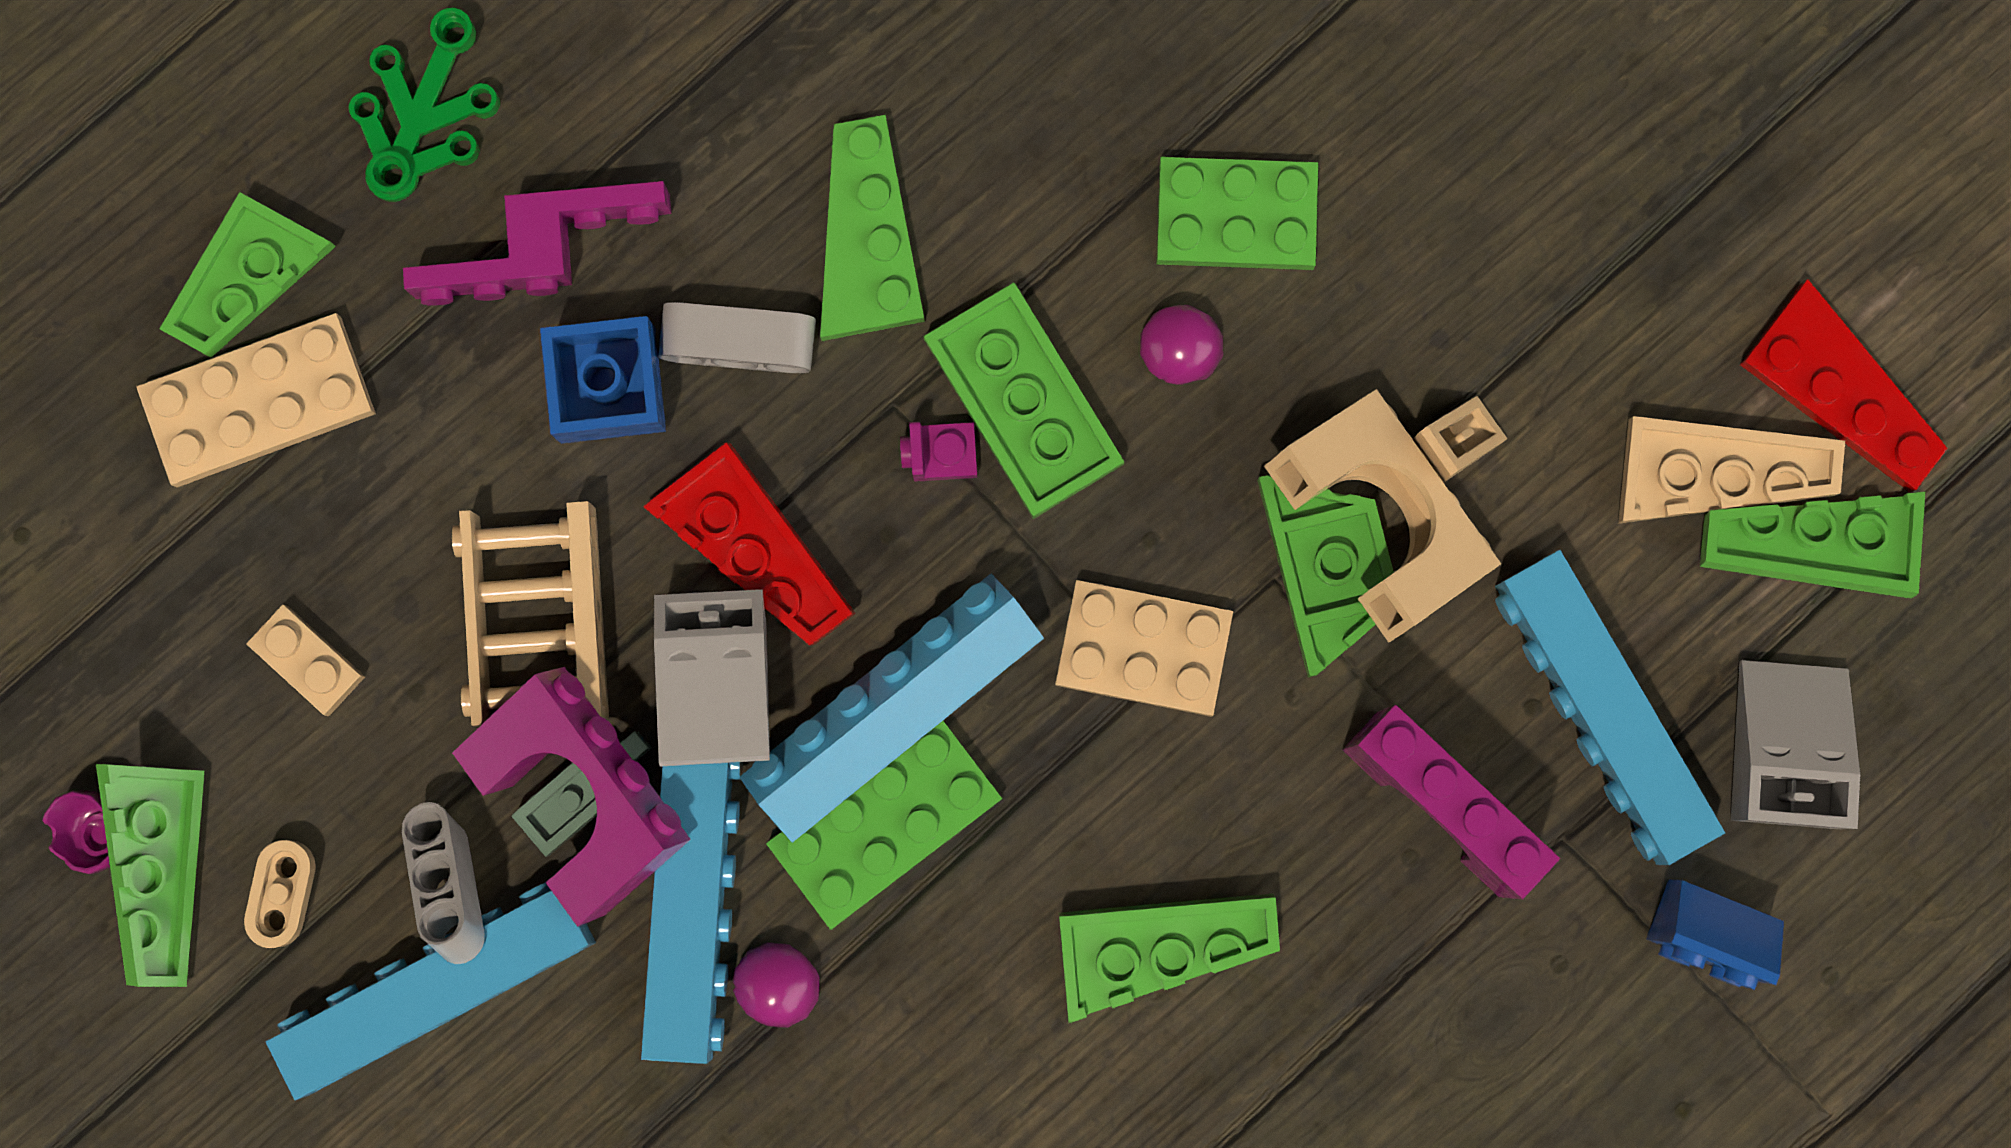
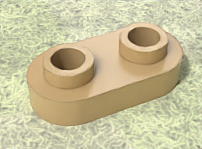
(275, 891)

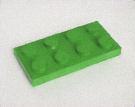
(1023, 400)
(887, 826)

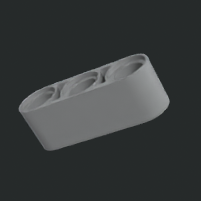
(736, 338)
(458, 898)

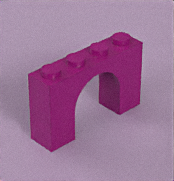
(633, 824)
(1494, 840)

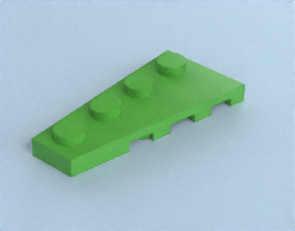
(868, 247)
(1843, 544)
(153, 863)
(1151, 947)

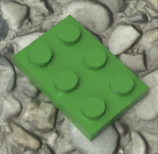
(1237, 213)

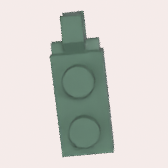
(566, 803)

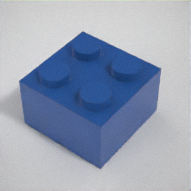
(602, 379)

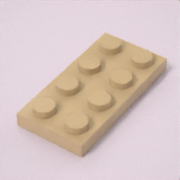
(255, 400)

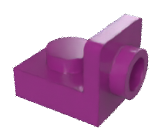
(939, 451)

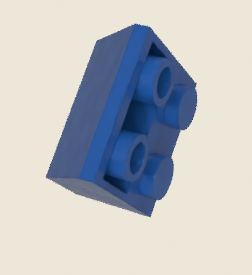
(1717, 931)

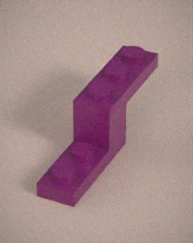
(538, 242)

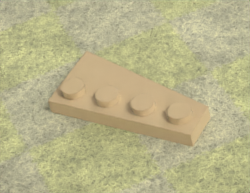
(1703, 468)

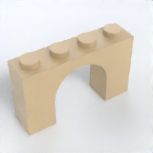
(1374, 447)

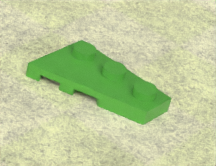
(241, 274)

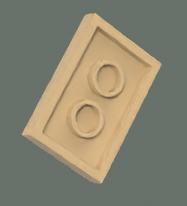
(1144, 648)

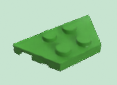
(1327, 559)

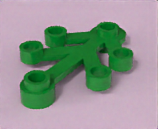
(419, 114)

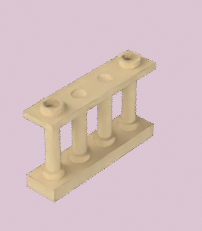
(576, 585)

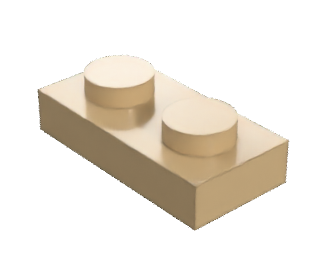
(305, 660)

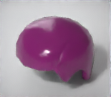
(1181, 344)
(78, 831)
(776, 985)

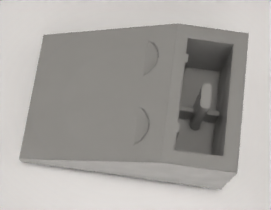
(711, 677)
(1795, 747)

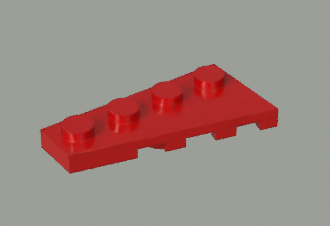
(1837, 383)
(743, 532)

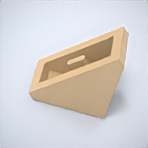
(1459, 438)

